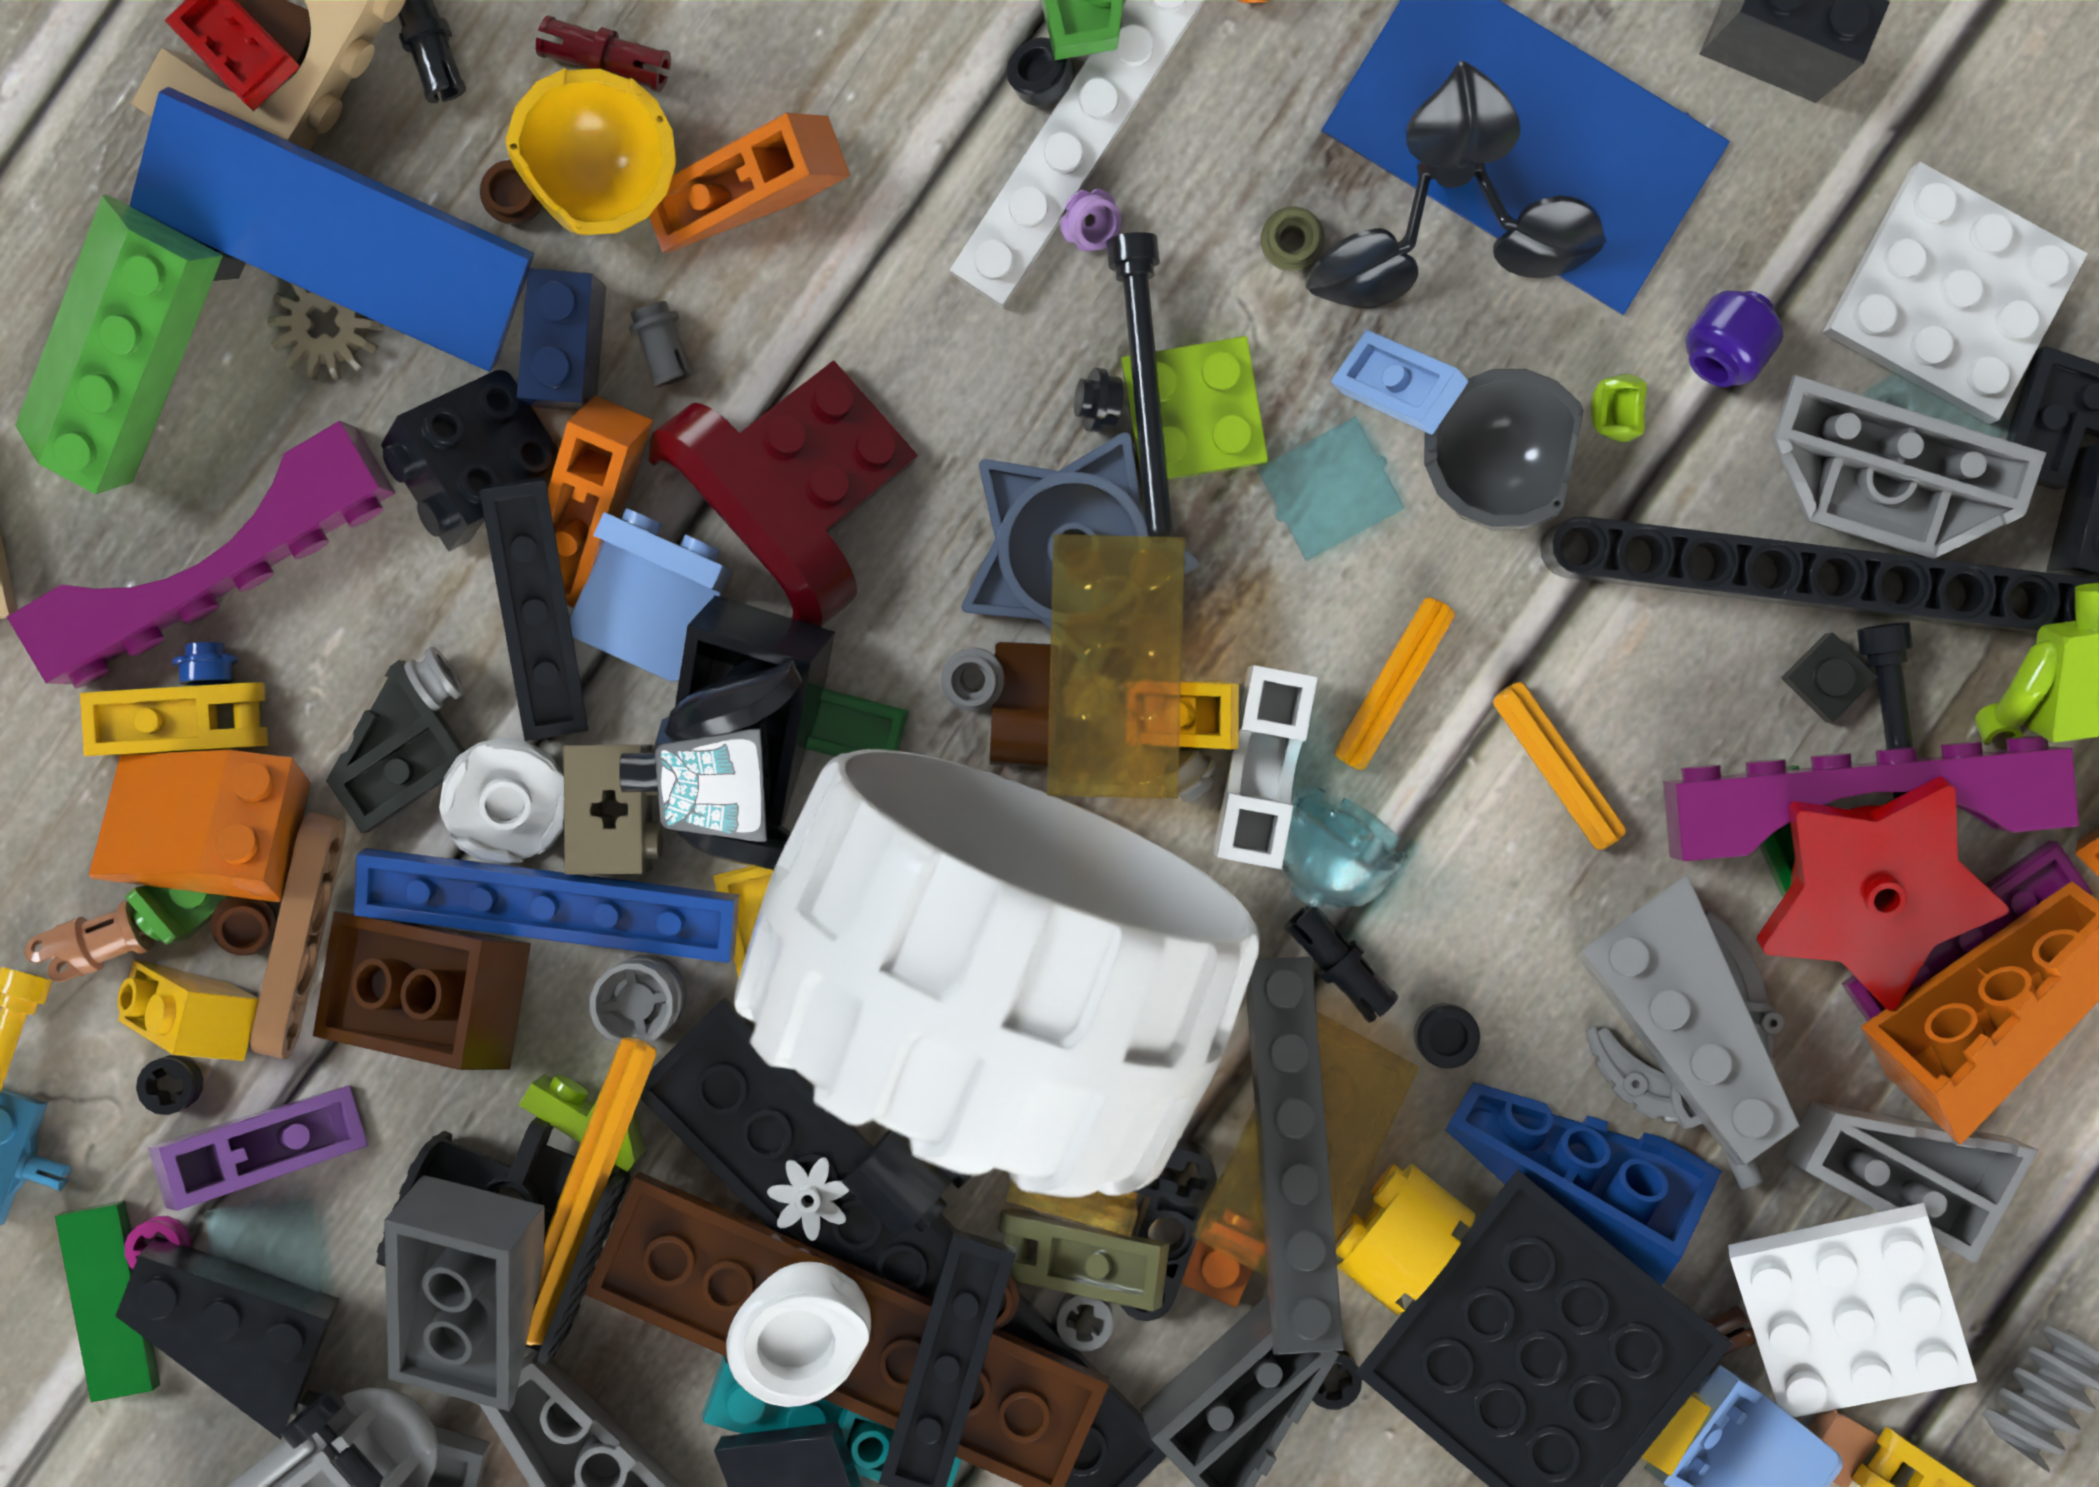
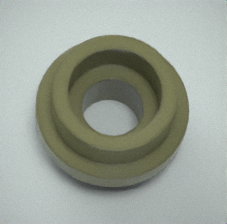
(1292, 219)

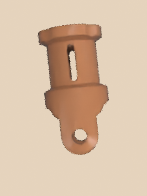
(88, 943)

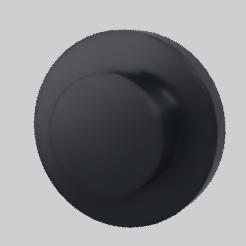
(1099, 400)

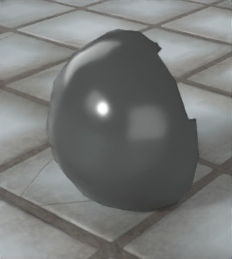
(1506, 449)

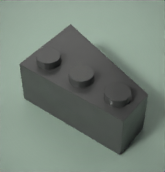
(1234, 1404)

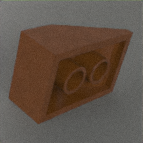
(422, 992)

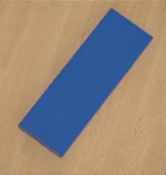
(329, 229)

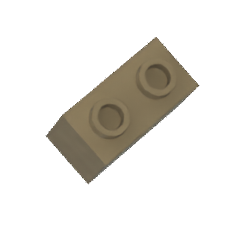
(590, 836)

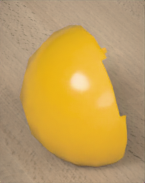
(592, 149)

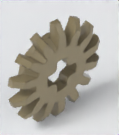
(324, 349)

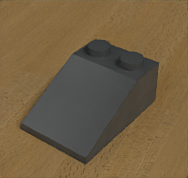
(461, 1289)

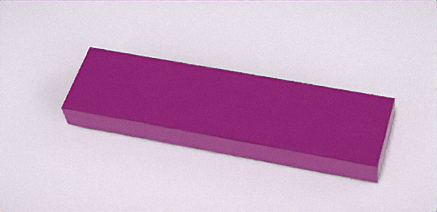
(2019, 888)

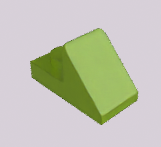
(566, 1108)

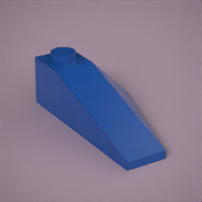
(1628, 1189)

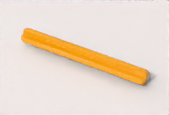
(589, 1175)

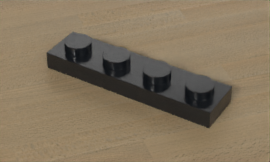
(534, 608)
(948, 1362)

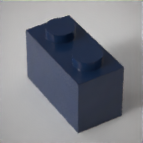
(561, 339)

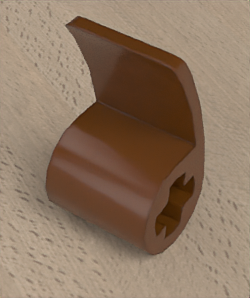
(1022, 710)

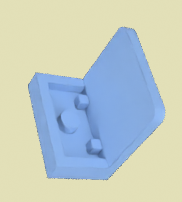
(645, 593)
(1750, 1443)

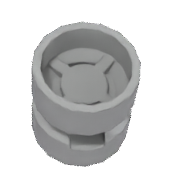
(637, 999)

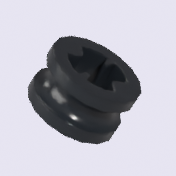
(160, 1100)
(1348, 1387)

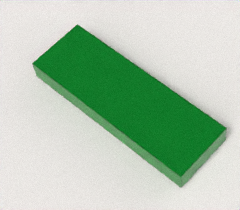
(97, 1273)

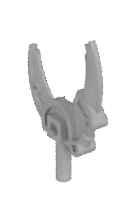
(1652, 1089)

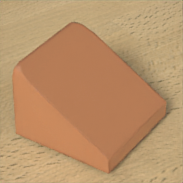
(1847, 1437)

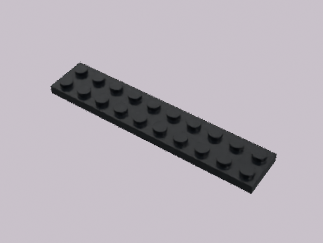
(758, 1116)

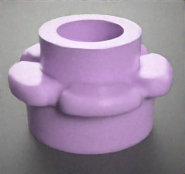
(1105, 221)

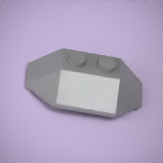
(1898, 471)

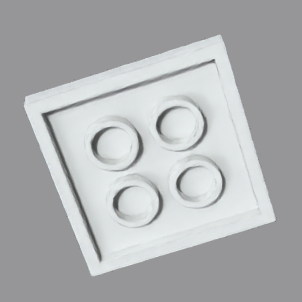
(1955, 293)
(1852, 1311)

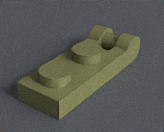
(1086, 1260)

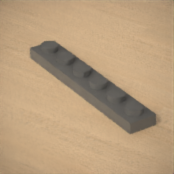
(1293, 1157)

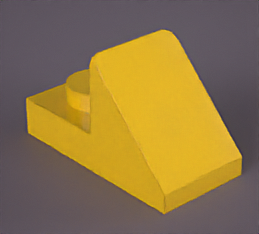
(1209, 714)

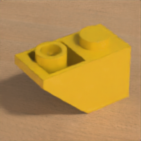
(187, 1011)

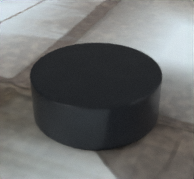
(1037, 75)
(1446, 1035)

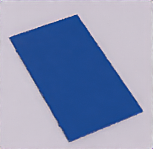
(1579, 136)

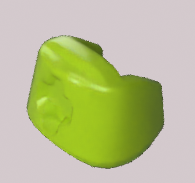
(1619, 407)

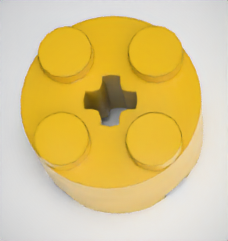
(1402, 1237)

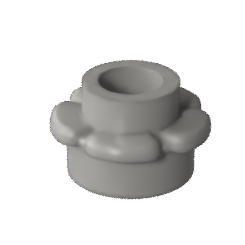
(1194, 773)

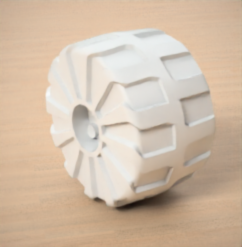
(994, 973)

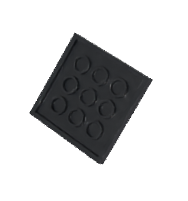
(1543, 1350)

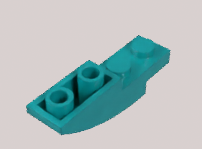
(739, 1411)

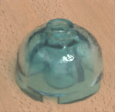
(1338, 853)

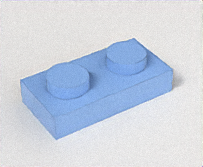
(1399, 381)

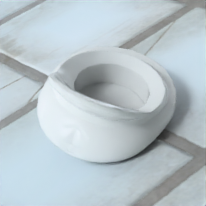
(799, 1334)

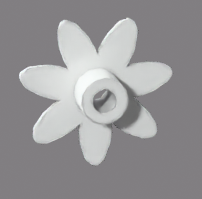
(811, 1185)

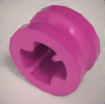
(166, 1225)

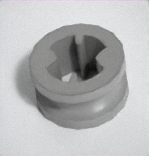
(434, 679)
(1068, 1330)

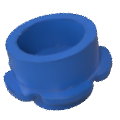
(205, 664)

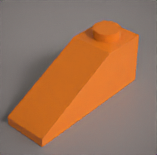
(750, 179)
(592, 477)

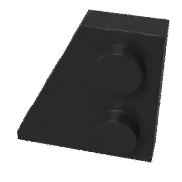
(395, 754)

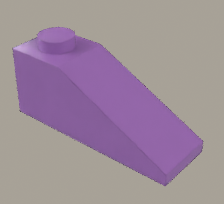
(256, 1148)

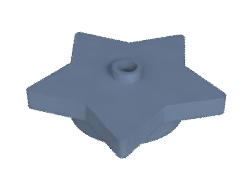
(1032, 504)

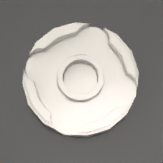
(503, 801)

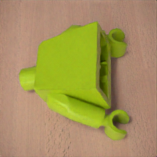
(2055, 683)

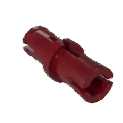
(603, 51)

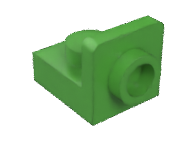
(171, 913)

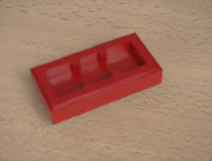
(233, 47)

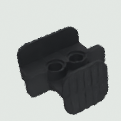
(539, 1177)

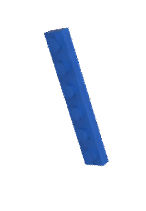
(546, 905)

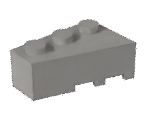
(1912, 1162)

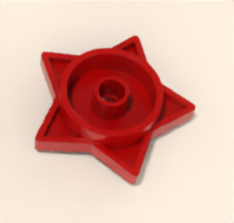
(1878, 888)

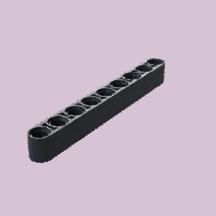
(1796, 584)

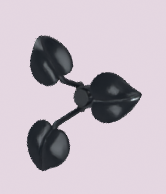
(1453, 138)

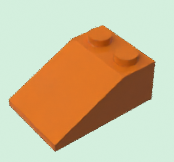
(203, 822)

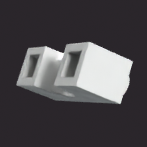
(1262, 769)

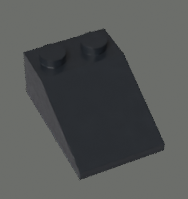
(739, 640)

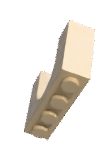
(310, 99)

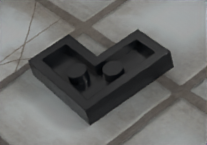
(2056, 411)

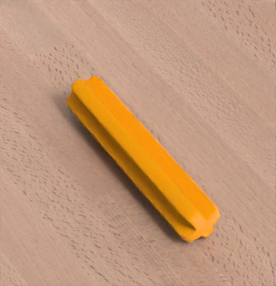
(1394, 683)
(1559, 765)

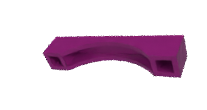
(315, 490)
(1733, 814)

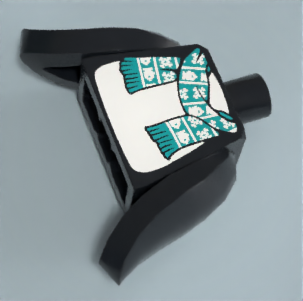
(716, 767)

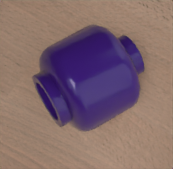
(1733, 338)

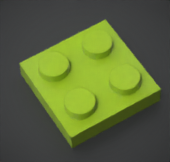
(1206, 408)

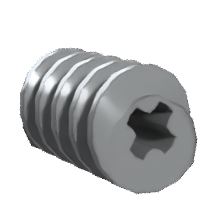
(2048, 1395)

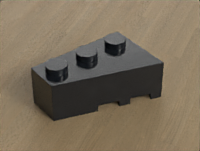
(229, 1326)

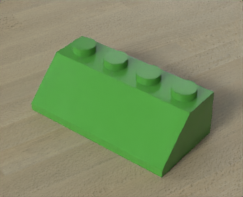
(115, 347)

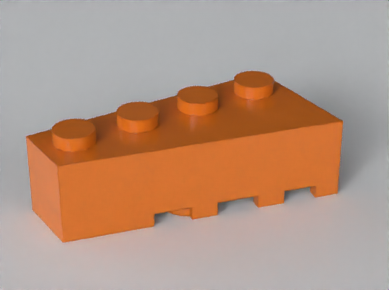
(1993, 1013)

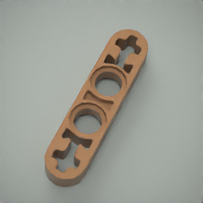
(298, 935)

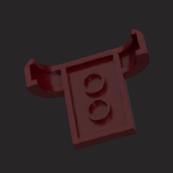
(791, 480)

